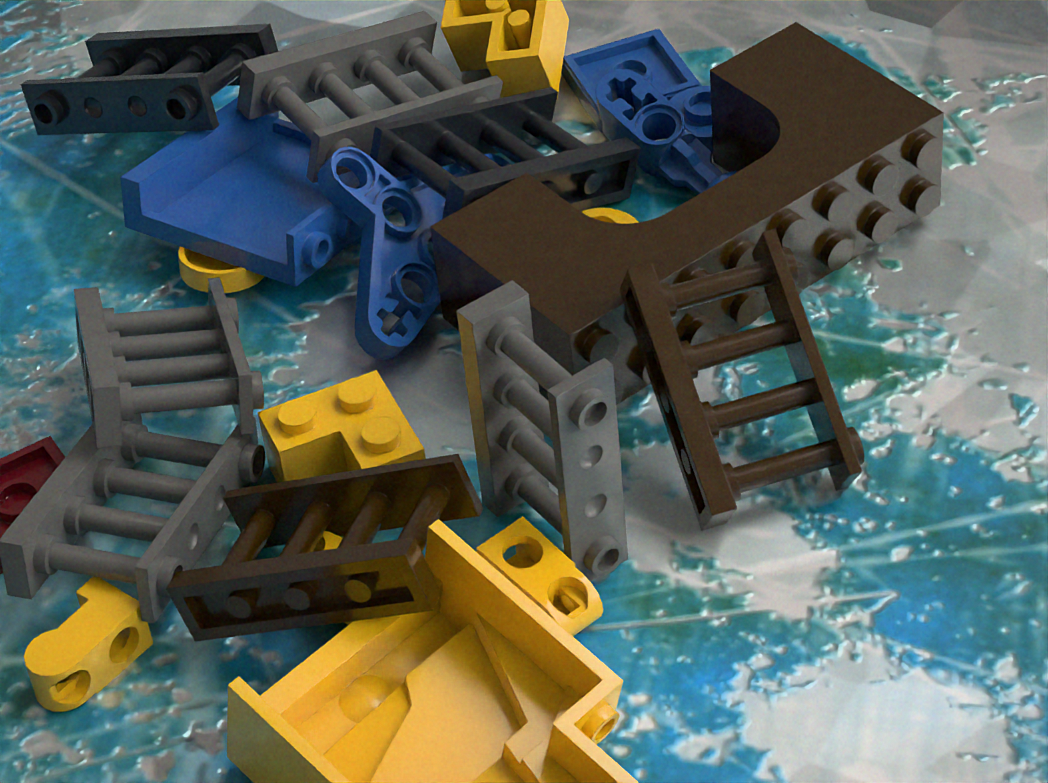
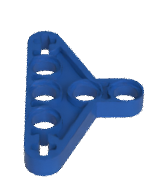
(389, 250)

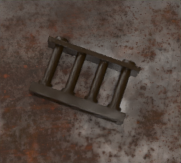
(697, 424)
(334, 584)

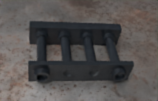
(148, 80)
(506, 126)

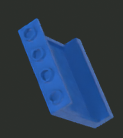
(241, 198)

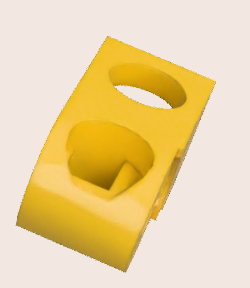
(544, 575)
(87, 647)

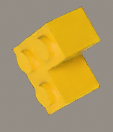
(511, 38)
(338, 431)

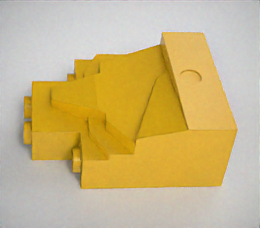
(436, 695)

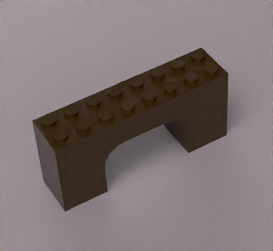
(819, 156)

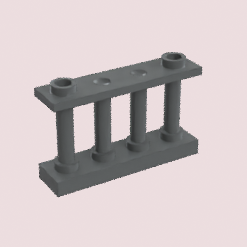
(347, 62)
(113, 339)
(511, 423)
(73, 503)

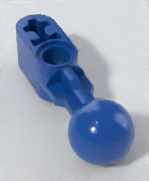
(679, 157)

